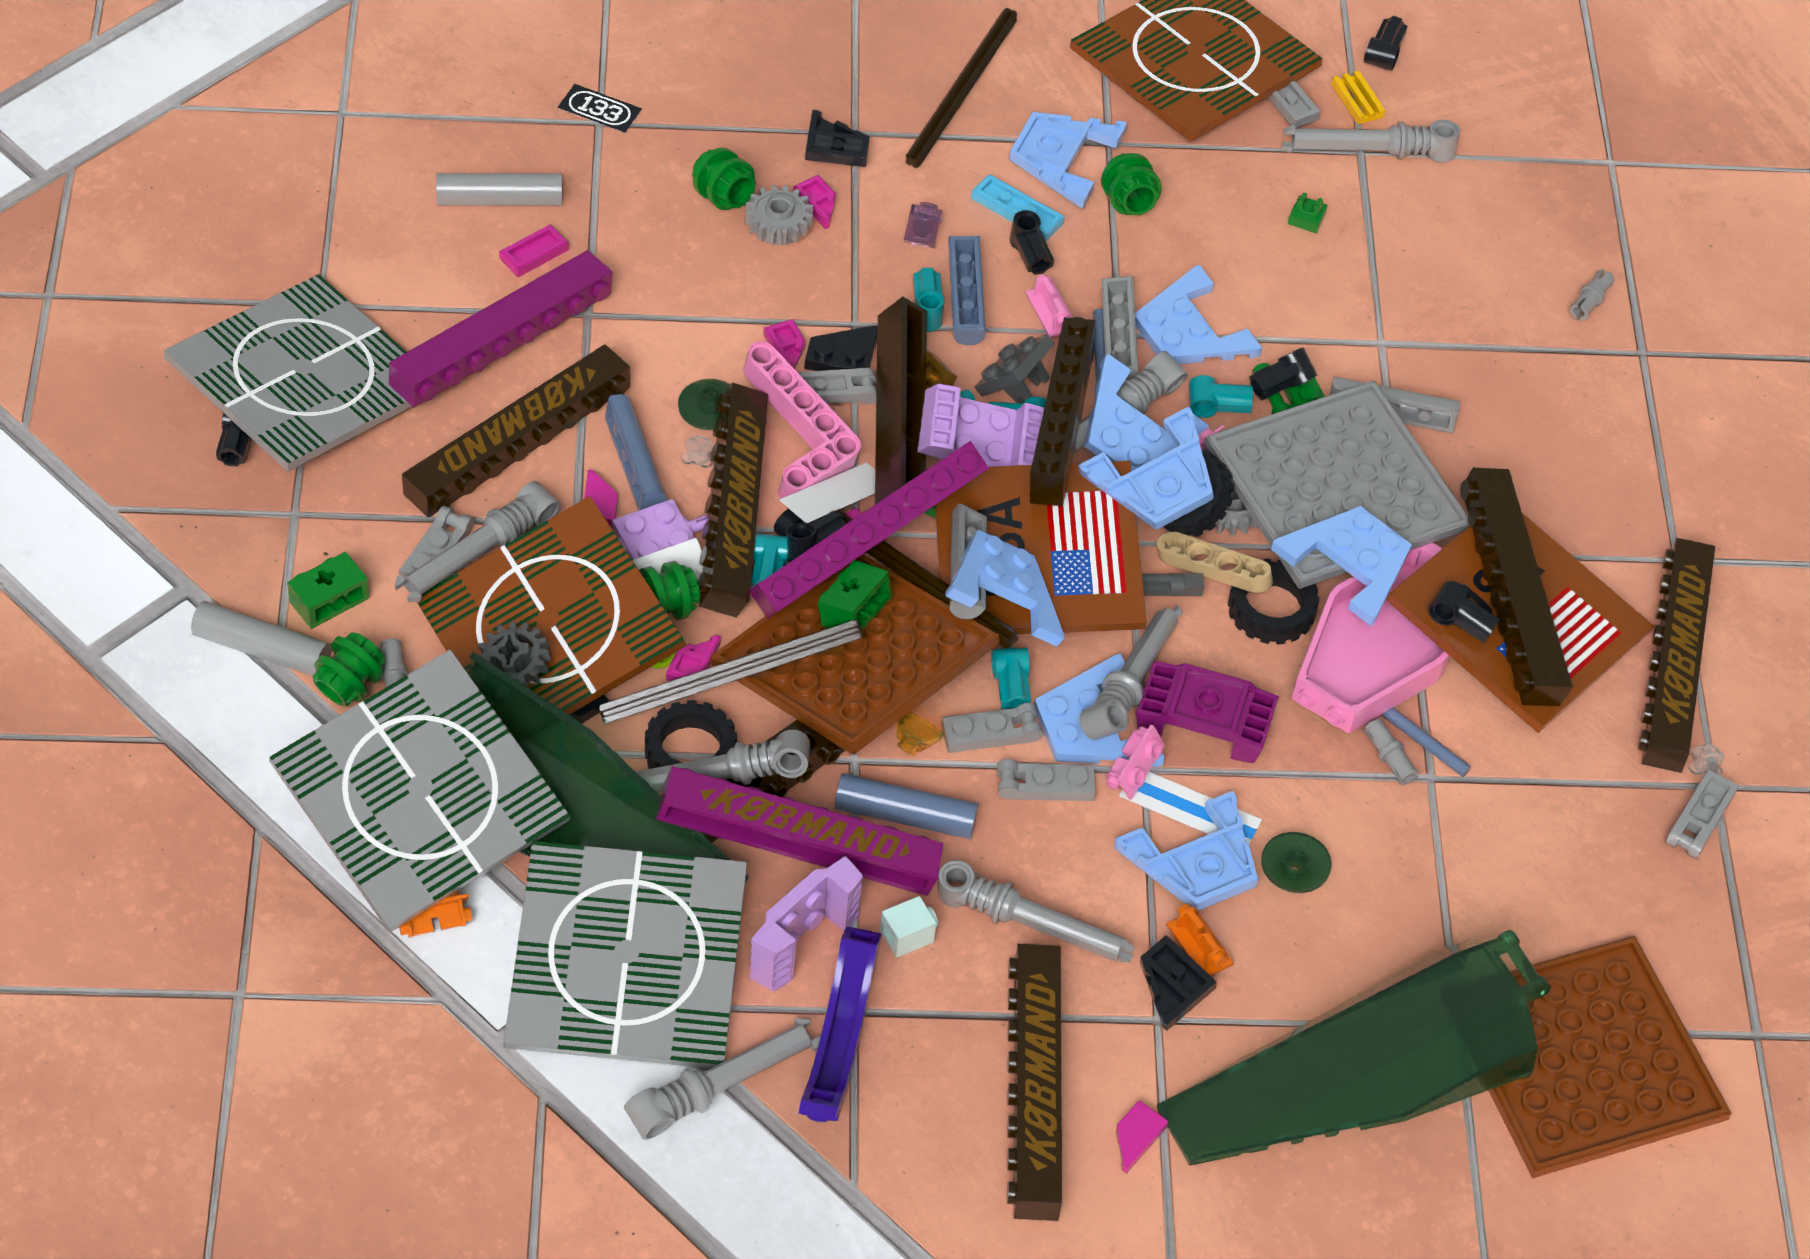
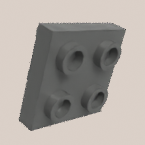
(1014, 366)

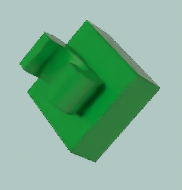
(1307, 213)

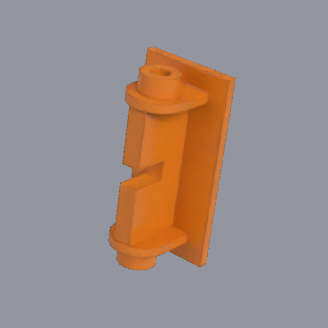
(448, 911)
(1199, 940)

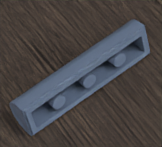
(966, 289)
(633, 452)
(906, 806)

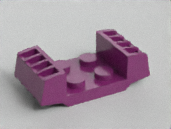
(1208, 705)

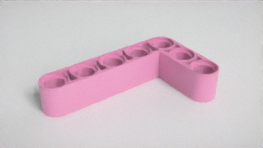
(804, 421)

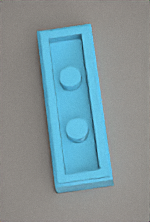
(1008, 201)

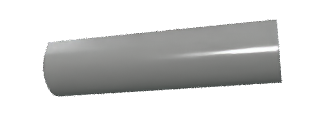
(499, 189)
(1120, 321)
(1413, 407)
(964, 525)
(258, 637)

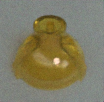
(916, 734)

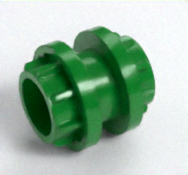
(723, 178)
(1131, 184)
(674, 588)
(351, 666)

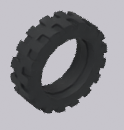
(1209, 513)
(1274, 628)
(685, 716)

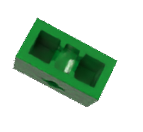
(328, 590)
(855, 595)

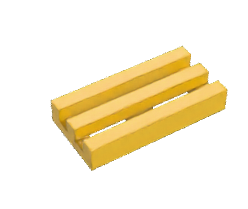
(1363, 97)

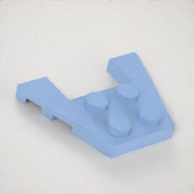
(1052, 144)
(1176, 326)
(1122, 429)
(1163, 486)
(1357, 545)
(1009, 574)
(1060, 718)
(1204, 868)

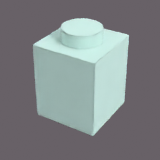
(908, 926)

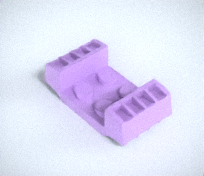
(997, 432)
(822, 893)

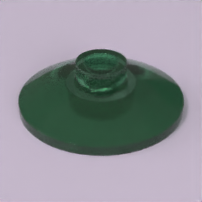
(699, 401)
(1297, 851)

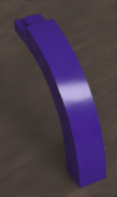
(842, 1026)

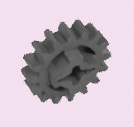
(517, 658)

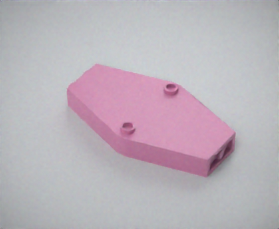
(1366, 669)

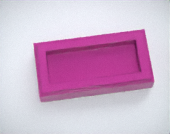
(533, 250)

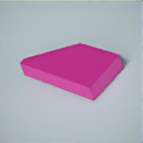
(821, 198)
(786, 340)
(602, 495)
(693, 658)
(1137, 1133)

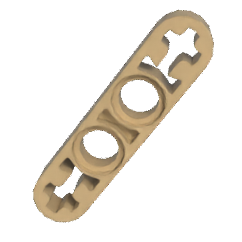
(1249, 574)

